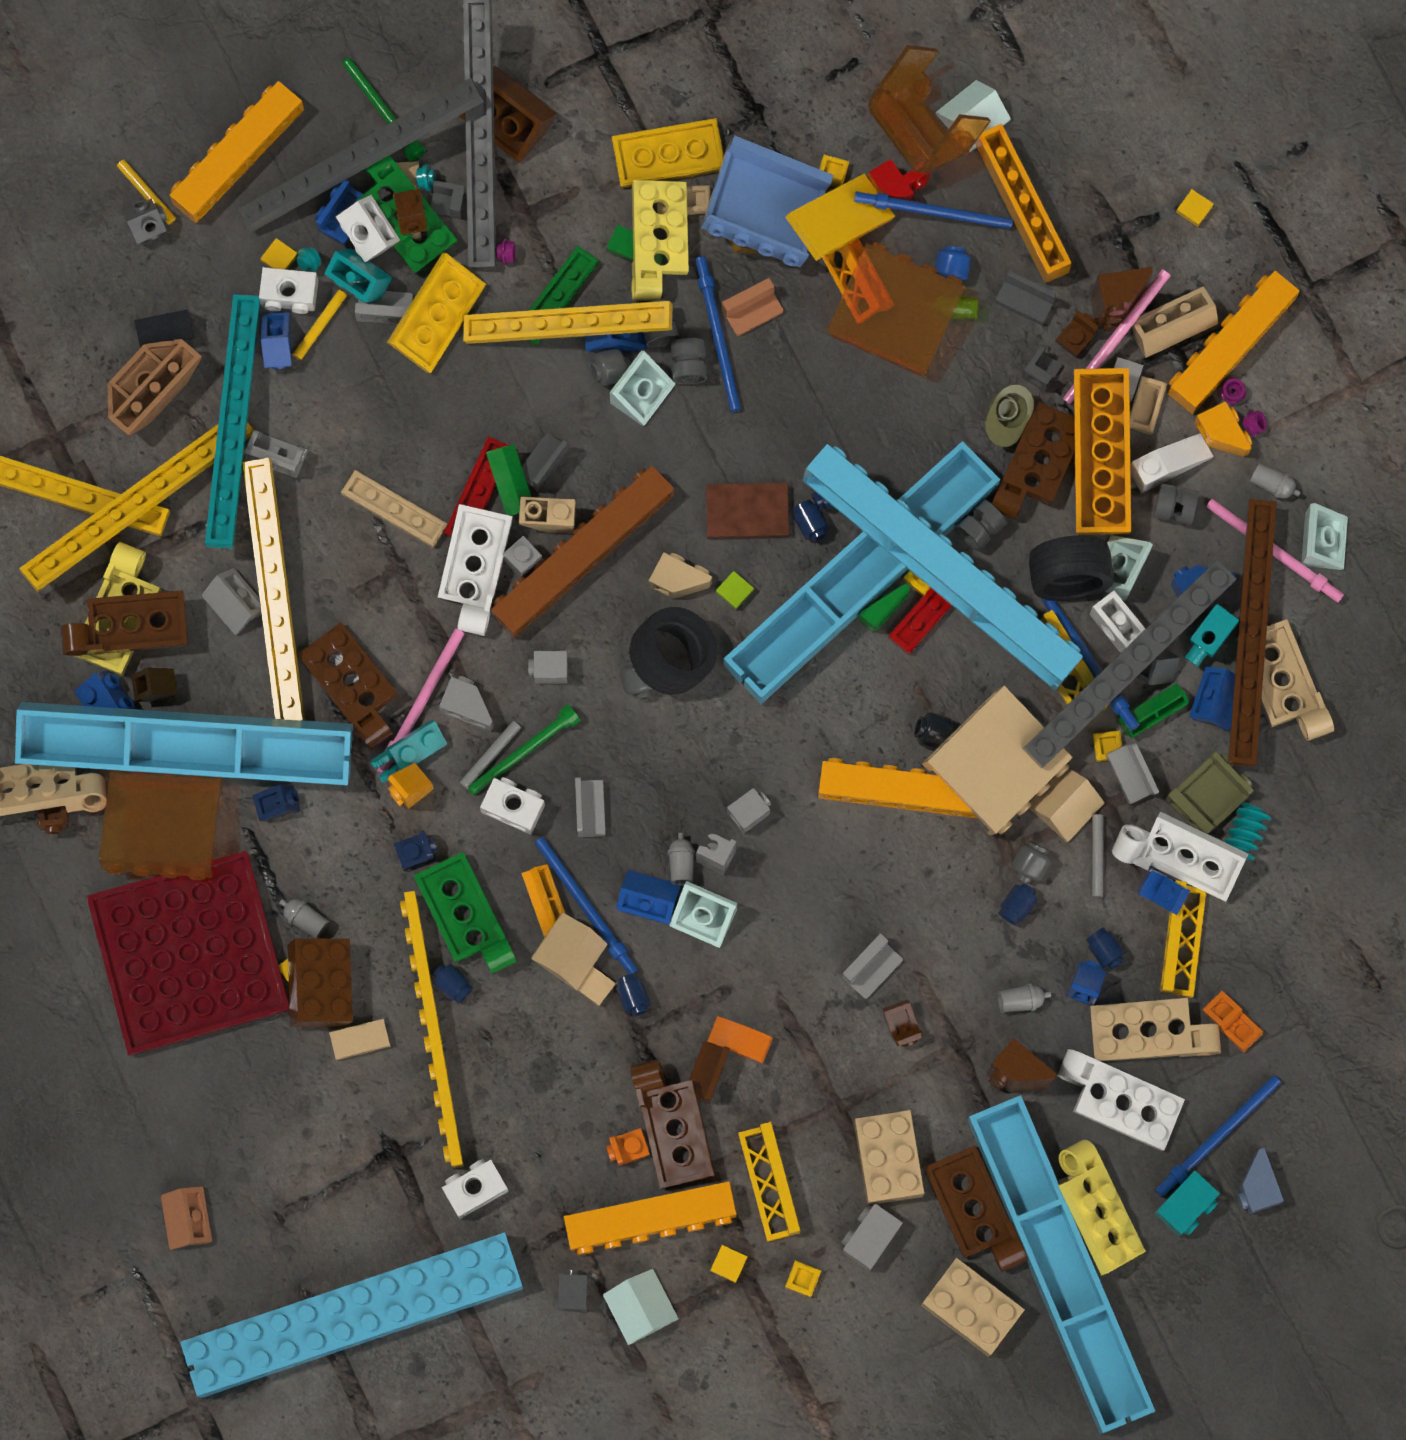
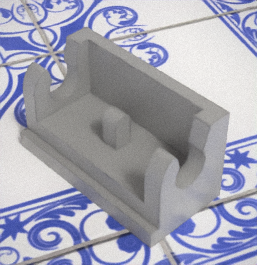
(284, 456)
(719, 854)

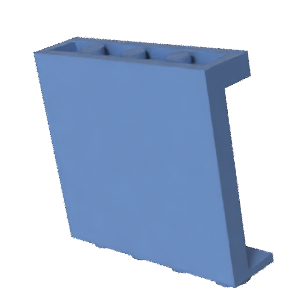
(755, 196)

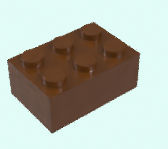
(319, 982)

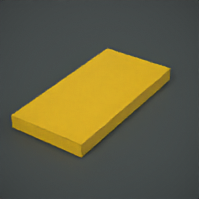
(668, 152)
(836, 219)
(436, 313)

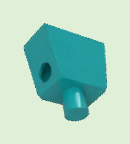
(1218, 625)

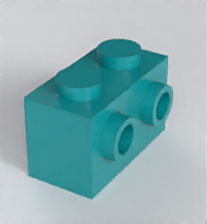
(358, 277)
(1187, 1204)

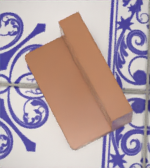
(752, 307)
(186, 1217)

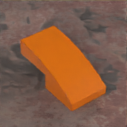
(1232, 1021)
(740, 1039)

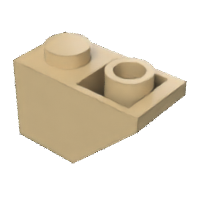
(548, 514)
(676, 578)

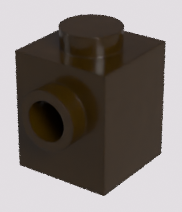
(154, 684)

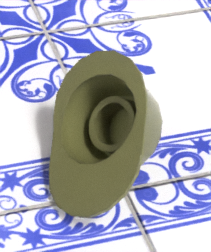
(1009, 415)

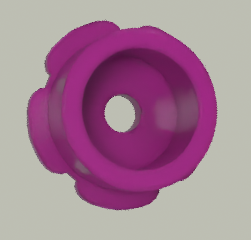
(506, 251)
(1235, 384)
(1255, 422)

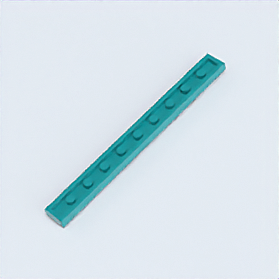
(233, 422)

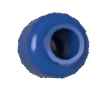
(953, 262)

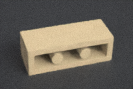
(1175, 322)

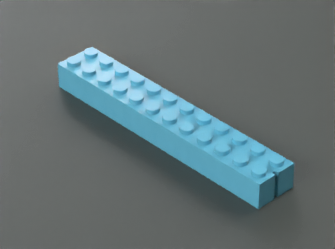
(942, 566)
(854, 579)
(183, 743)
(1060, 1265)
(351, 1315)

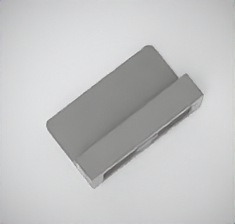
(387, 310)
(233, 600)
(1132, 772)
(590, 808)
(872, 967)

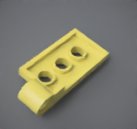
(645, 271)
(122, 571)
(1084, 1161)

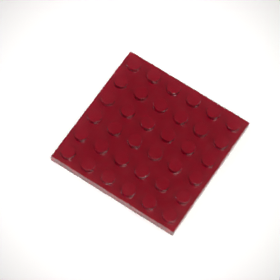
(188, 955)

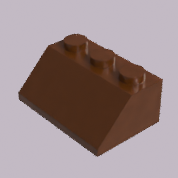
(518, 117)
(1116, 295)
(1019, 1070)

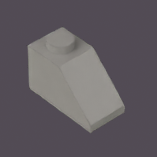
(465, 703)

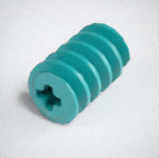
(1246, 828)

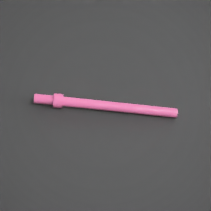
(1124, 327)
(1317, 582)
(426, 691)

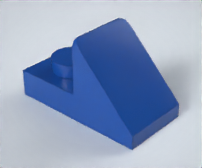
(1163, 891)

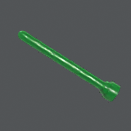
(411, 151)
(566, 718)

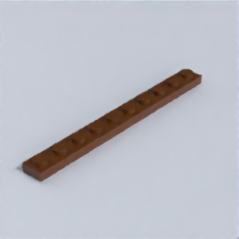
(1252, 633)

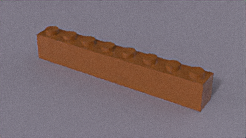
(582, 552)

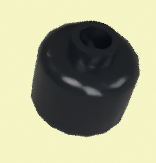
(933, 730)

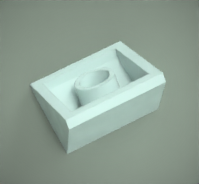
(975, 101)
(641, 389)
(1324, 538)
(1127, 561)
(703, 914)
(640, 1306)

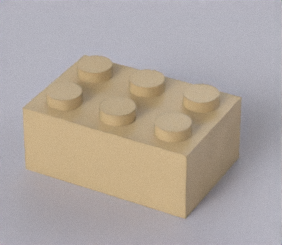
(888, 1157)
(972, 1307)

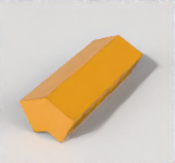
(543, 896)

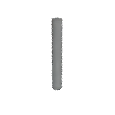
(490, 755)
(1097, 855)

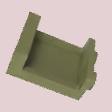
(1210, 794)

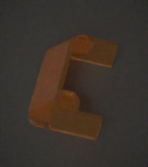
(908, 121)

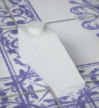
(1169, 462)

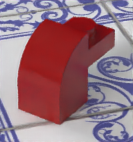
(889, 180)

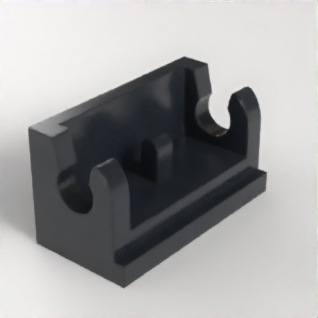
(164, 327)

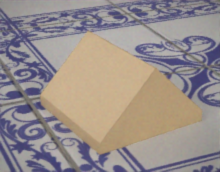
(1067, 804)
(569, 950)

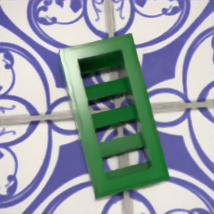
(877, 613)

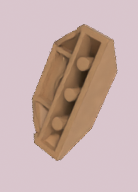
(149, 383)

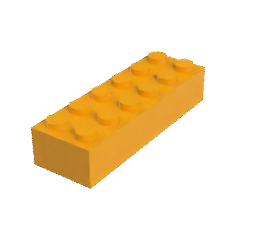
(1102, 451)

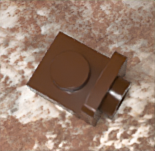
(1078, 334)

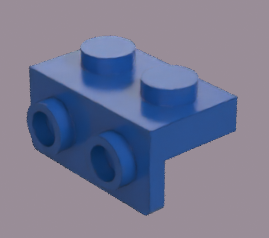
(341, 198)
(104, 690)

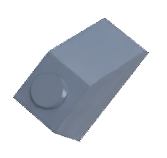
(1259, 1185)

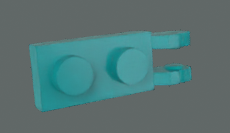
(411, 749)

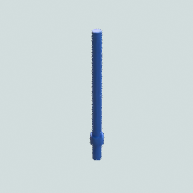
(882, 201)
(707, 284)
(1118, 704)
(617, 949)
(1179, 1173)

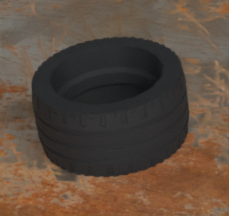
(1071, 568)
(691, 632)

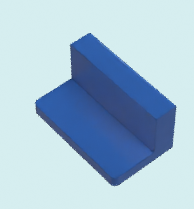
(1214, 698)
(647, 897)

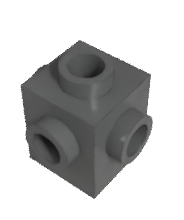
(145, 220)

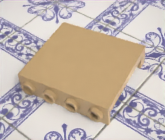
(987, 762)

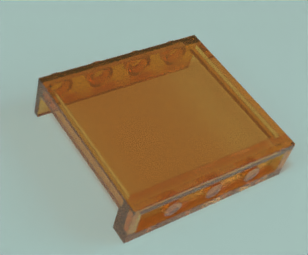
(896, 309)
(160, 824)

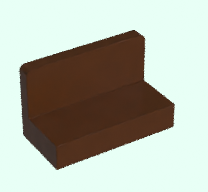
(708, 1070)

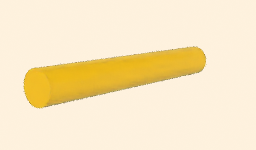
(143, 188)
(319, 325)

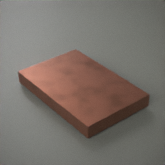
(747, 510)

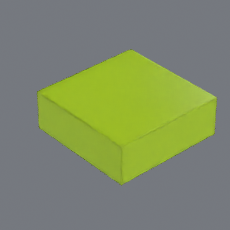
(734, 590)

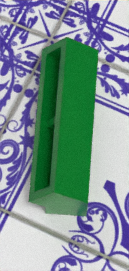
(508, 478)
(1156, 709)

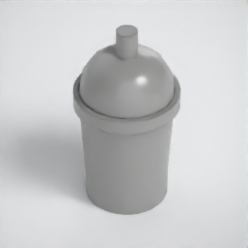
(1274, 482)
(681, 861)
(304, 917)
(1022, 998)

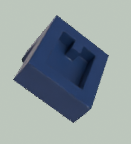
(276, 802)
(415, 850)

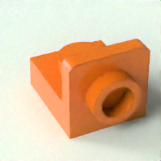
(627, 1147)

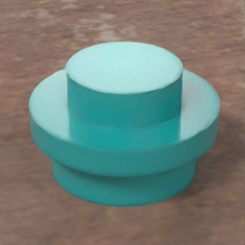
(425, 177)
(308, 259)

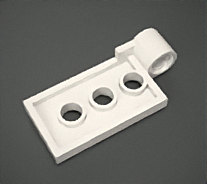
(477, 609)
(1141, 849)
(1086, 1071)

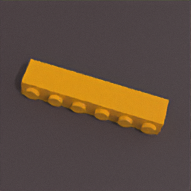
(236, 151)
(1023, 203)
(1233, 342)
(889, 788)
(649, 1217)

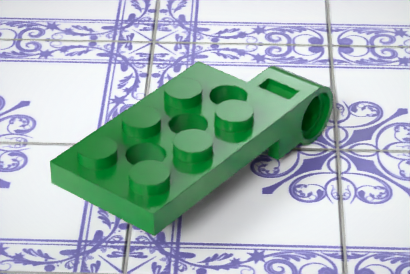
(417, 256)
(494, 945)

